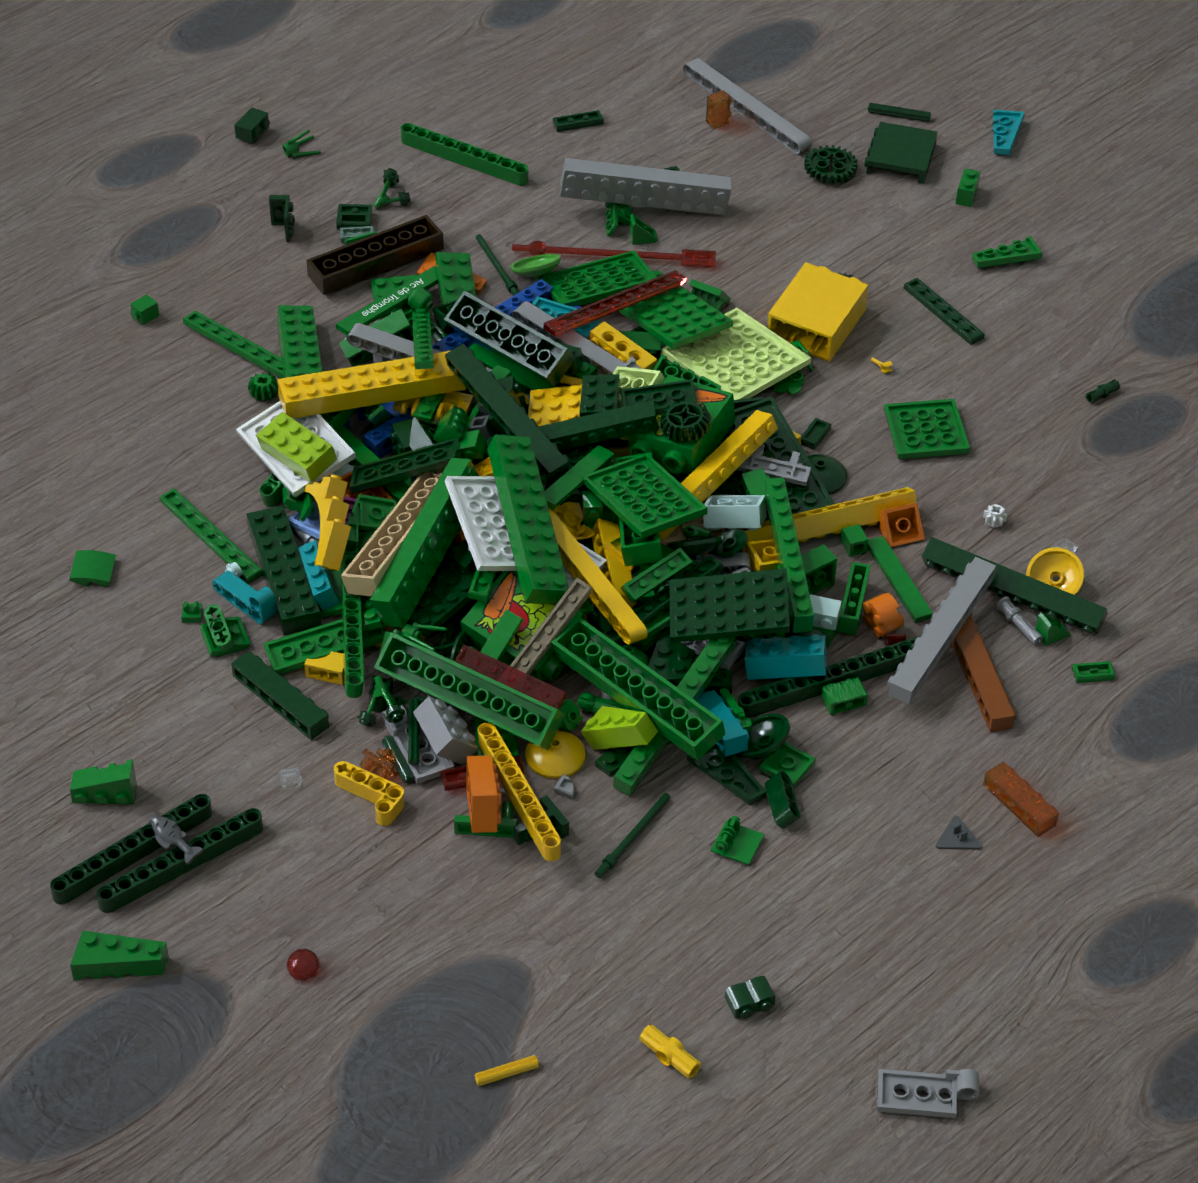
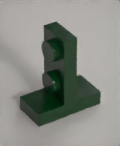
(557, 819)

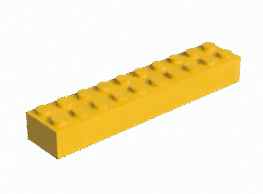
(365, 386)

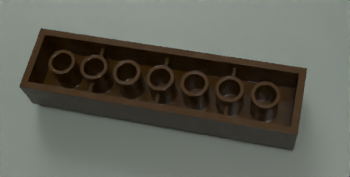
(375, 254)

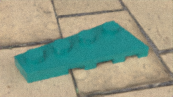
(1006, 129)

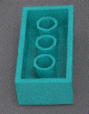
(786, 657)

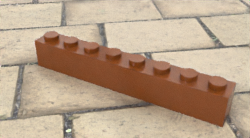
(983, 677)

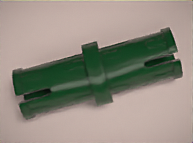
(1102, 391)

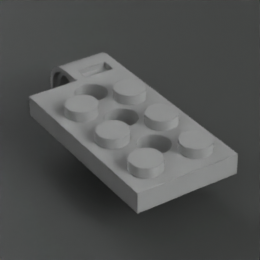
(422, 771)
(958, 1084)

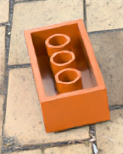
(483, 794)

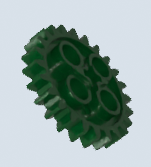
(818, 161)

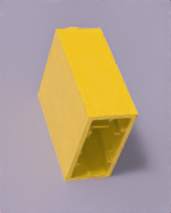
(819, 310)

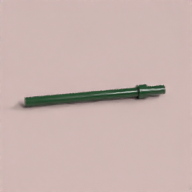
(510, 285)
(611, 859)

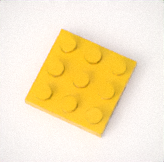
(554, 404)

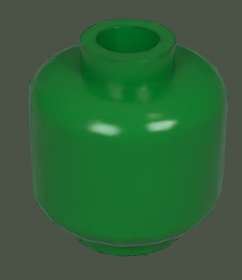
(420, 299)

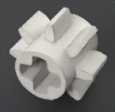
(995, 515)

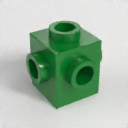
(572, 716)

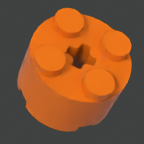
(882, 614)

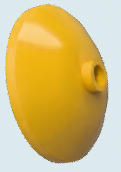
(1060, 563)
(564, 756)

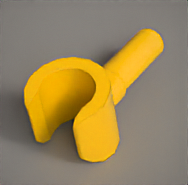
(885, 367)

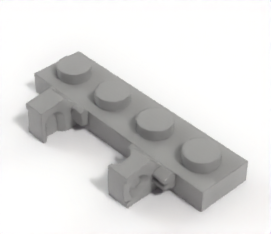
(791, 471)

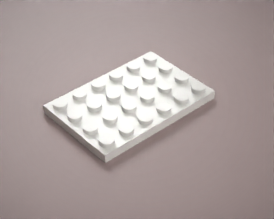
(316, 424)
(482, 521)

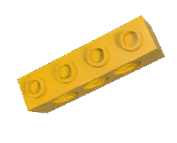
(620, 346)

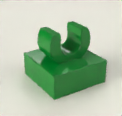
(191, 612)

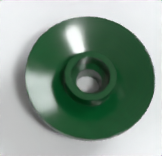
(733, 542)

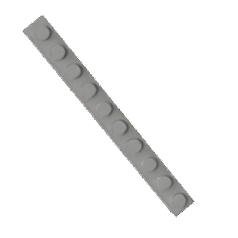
(941, 631)

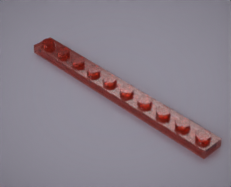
(614, 303)

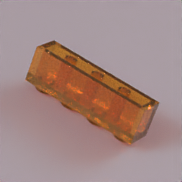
(1021, 799)

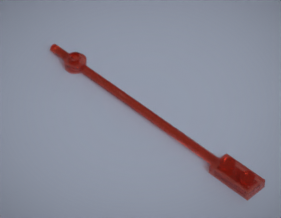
(688, 257)

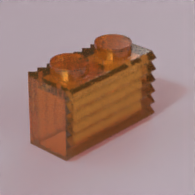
(718, 109)

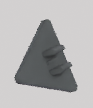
(957, 837)

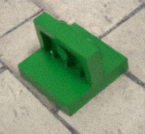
(710, 294)

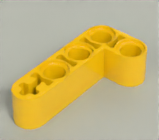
(385, 794)

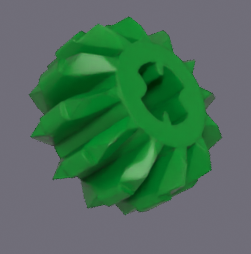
(263, 386)

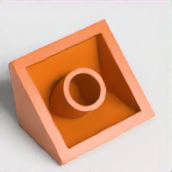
(901, 525)

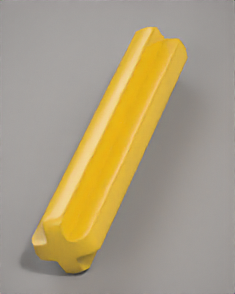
(506, 1070)

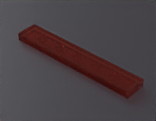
(511, 677)

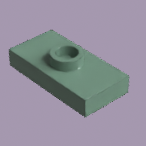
(350, 232)

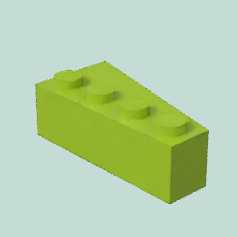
(618, 728)

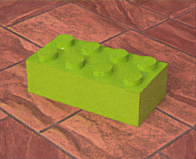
(296, 447)

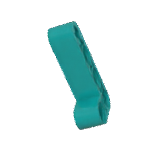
(256, 605)

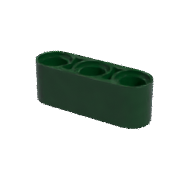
(782, 800)

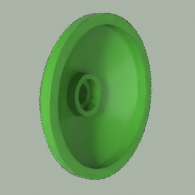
(536, 265)

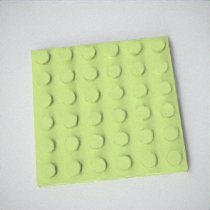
(741, 357)

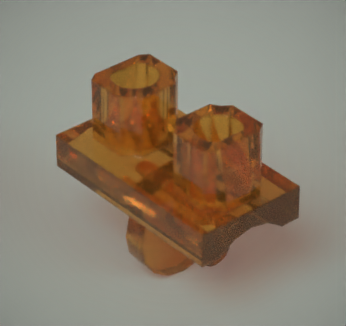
(385, 769)

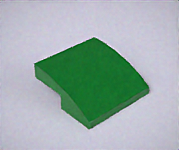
(92, 567)
(238, 632)

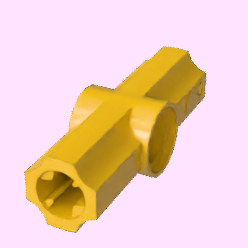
(670, 1051)

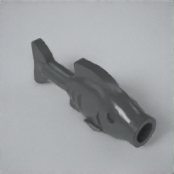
(169, 833)

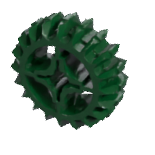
(685, 421)

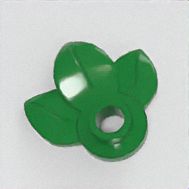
(791, 383)

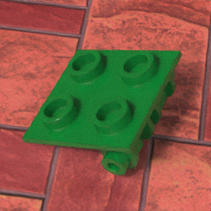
(737, 841)

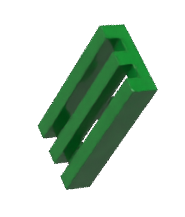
(1094, 674)

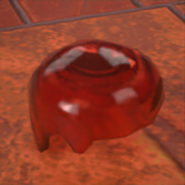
(303, 964)

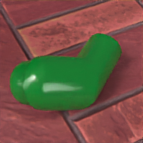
(693, 531)

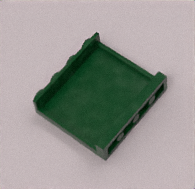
(902, 149)

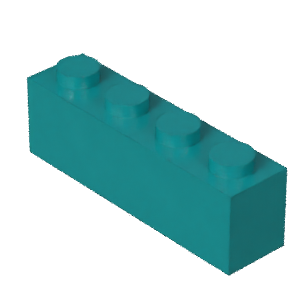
(319, 578)
(735, 736)

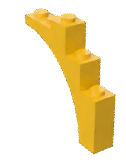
(333, 512)

